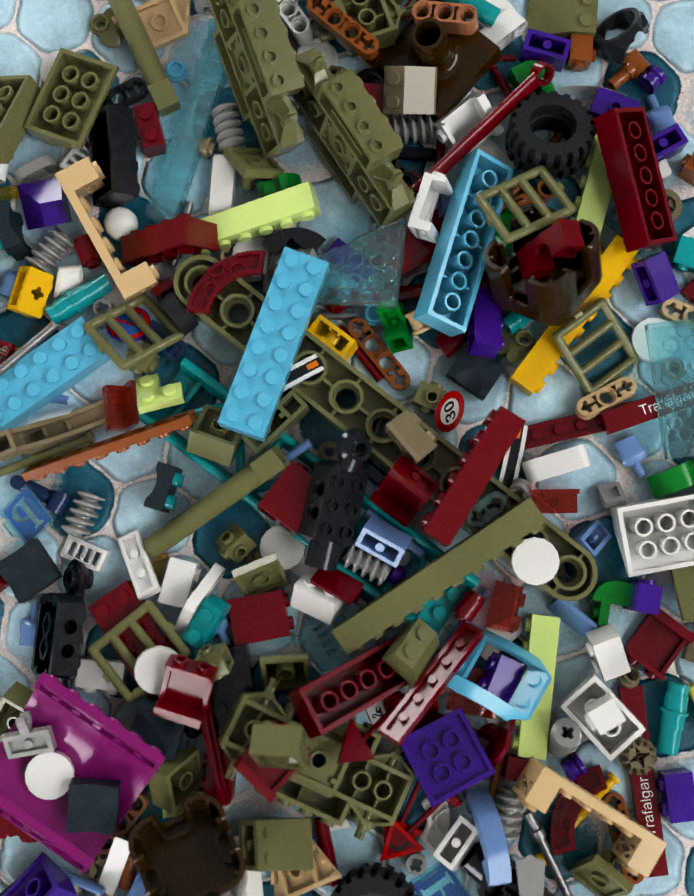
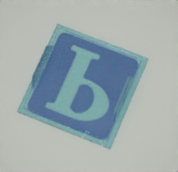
(26, 515)
(439, 882)

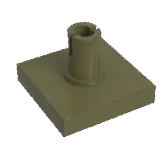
(251, 165)
(260, 574)
(600, 876)

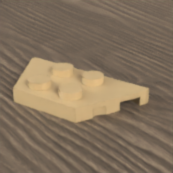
(164, 20)
(302, 881)

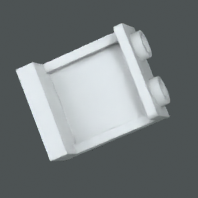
(463, 119)
(424, 206)

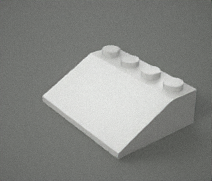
(655, 533)

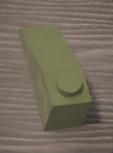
(288, 414)

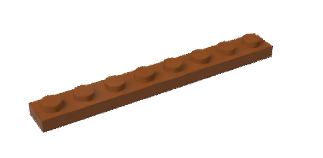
(116, 443)

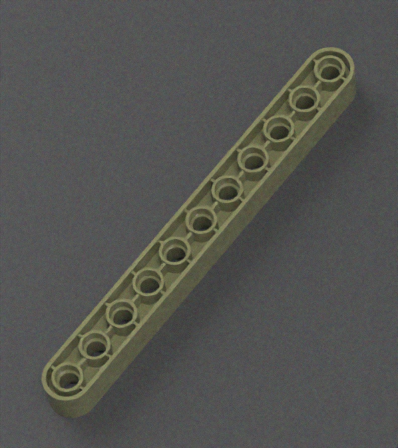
(371, 405)

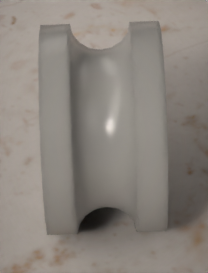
(96, 306)
(522, 484)
(415, 872)

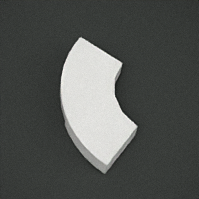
(436, 825)

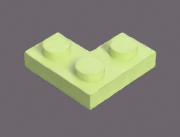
(154, 397)

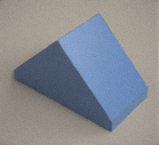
(593, 537)

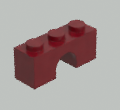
(558, 240)

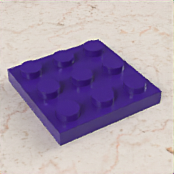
(446, 757)

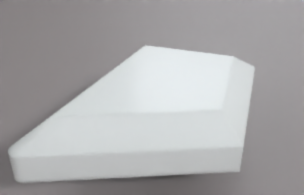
(67, 279)

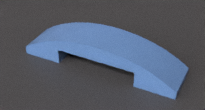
(491, 836)

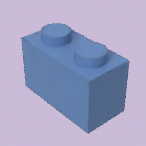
(383, 541)

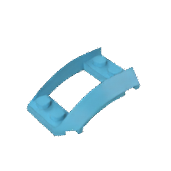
(526, 694)

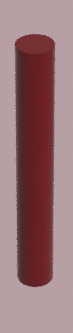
(372, 369)

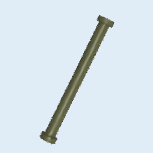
(49, 453)

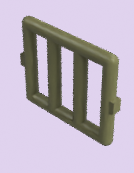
(526, 226)
(569, 353)
(140, 354)
(112, 636)

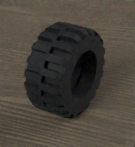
(552, 113)
(374, 879)

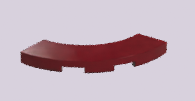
(222, 274)
(566, 812)

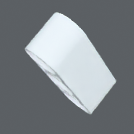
(296, 21)
(506, 28)
(222, 185)
(556, 464)

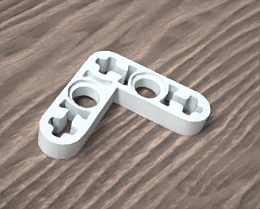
(202, 590)

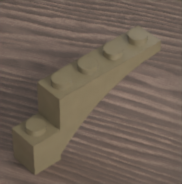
(50, 432)

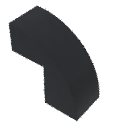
(299, 237)

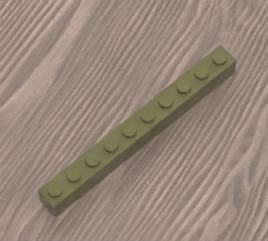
(438, 575)

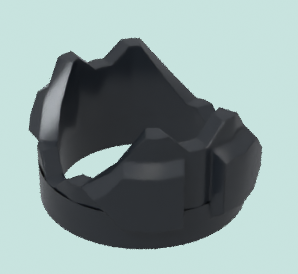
(627, 19)

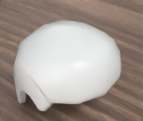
(120, 222)

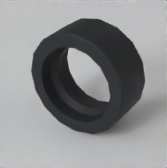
(178, 313)

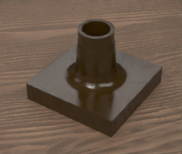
(458, 58)

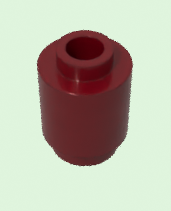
(87, 252)
(468, 606)

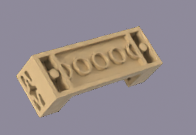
(79, 181)
(636, 845)

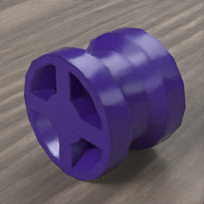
(652, 79)
(573, 767)

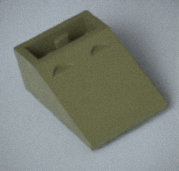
(276, 843)

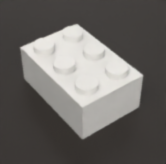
(616, 739)

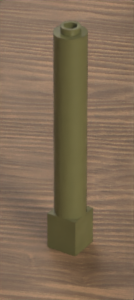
(145, 56)
(216, 502)

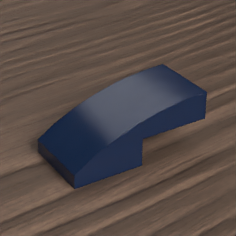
(172, 352)

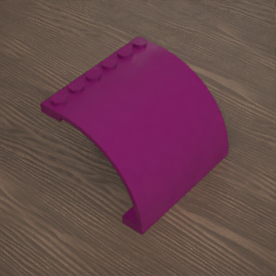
(97, 750)

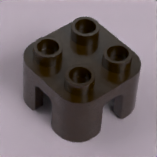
(558, 293)
(189, 852)

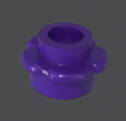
(396, 575)

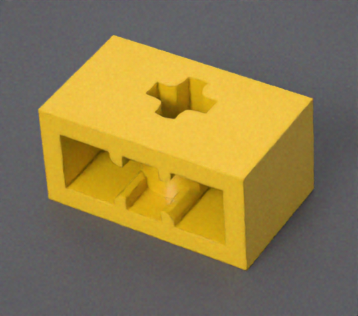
(30, 281)
(333, 337)

